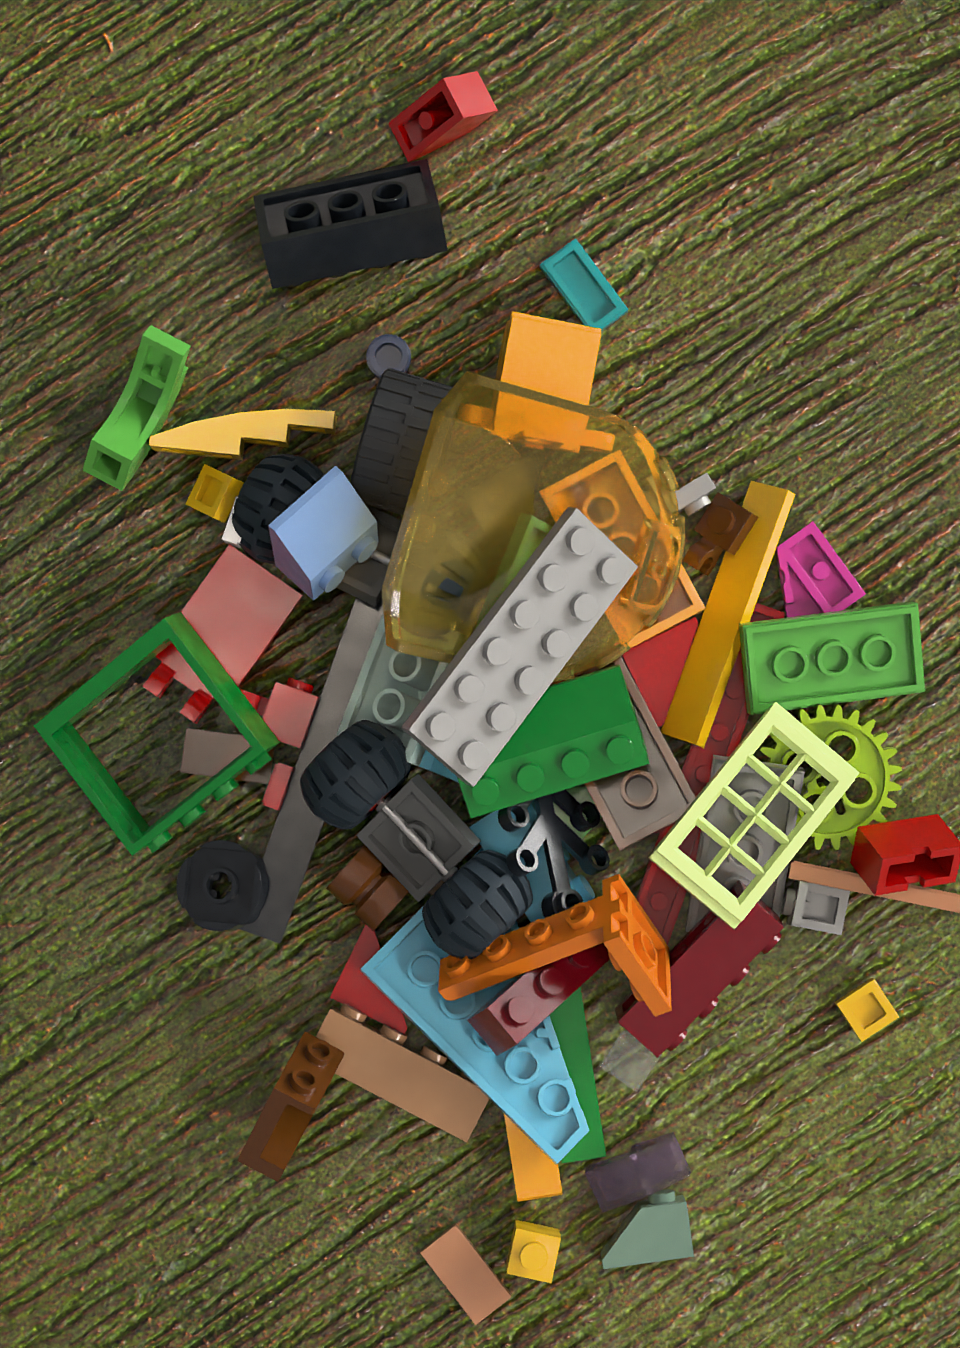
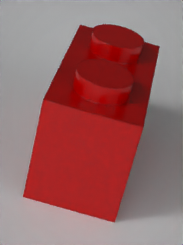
(905, 853)

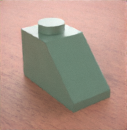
(651, 1233)

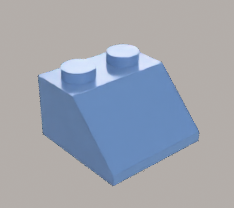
(323, 535)

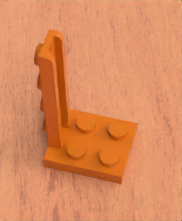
(608, 919)

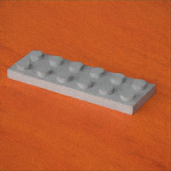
(520, 647)

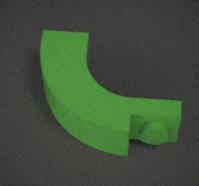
(141, 409)

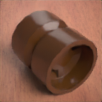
(367, 888)

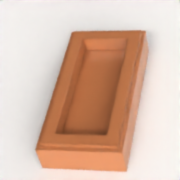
(465, 1273)

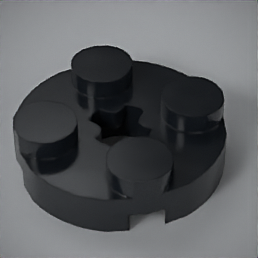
(248, 889)

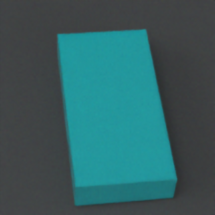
(583, 286)

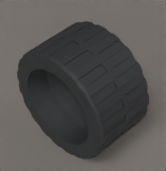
(394, 438)

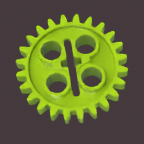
(865, 756)

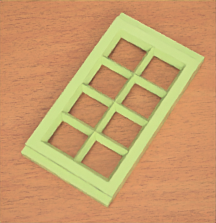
(699, 881)

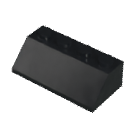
(350, 224)

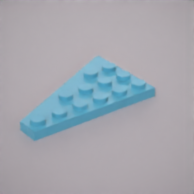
(523, 1082)

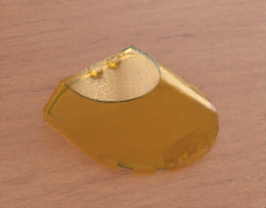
(492, 488)

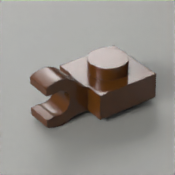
(723, 528)

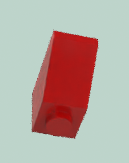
(442, 115)

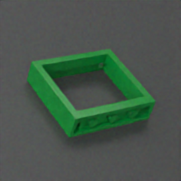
(95, 780)

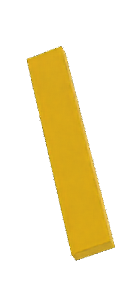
(728, 605)

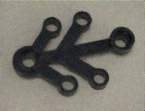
(553, 834)

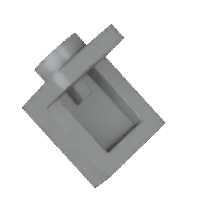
(695, 494)
(815, 907)

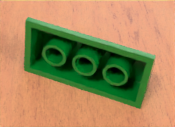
(568, 739)

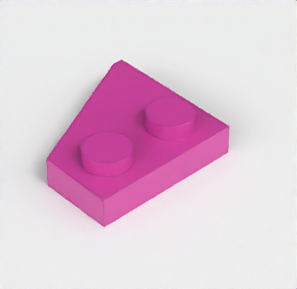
(814, 575)

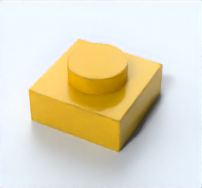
(214, 493)
(866, 1009)

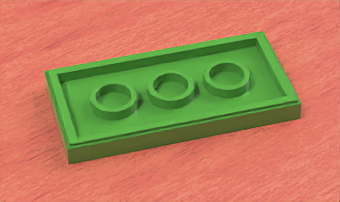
(832, 657)

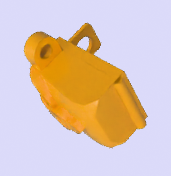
(549, 356)

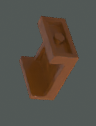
(291, 1106)

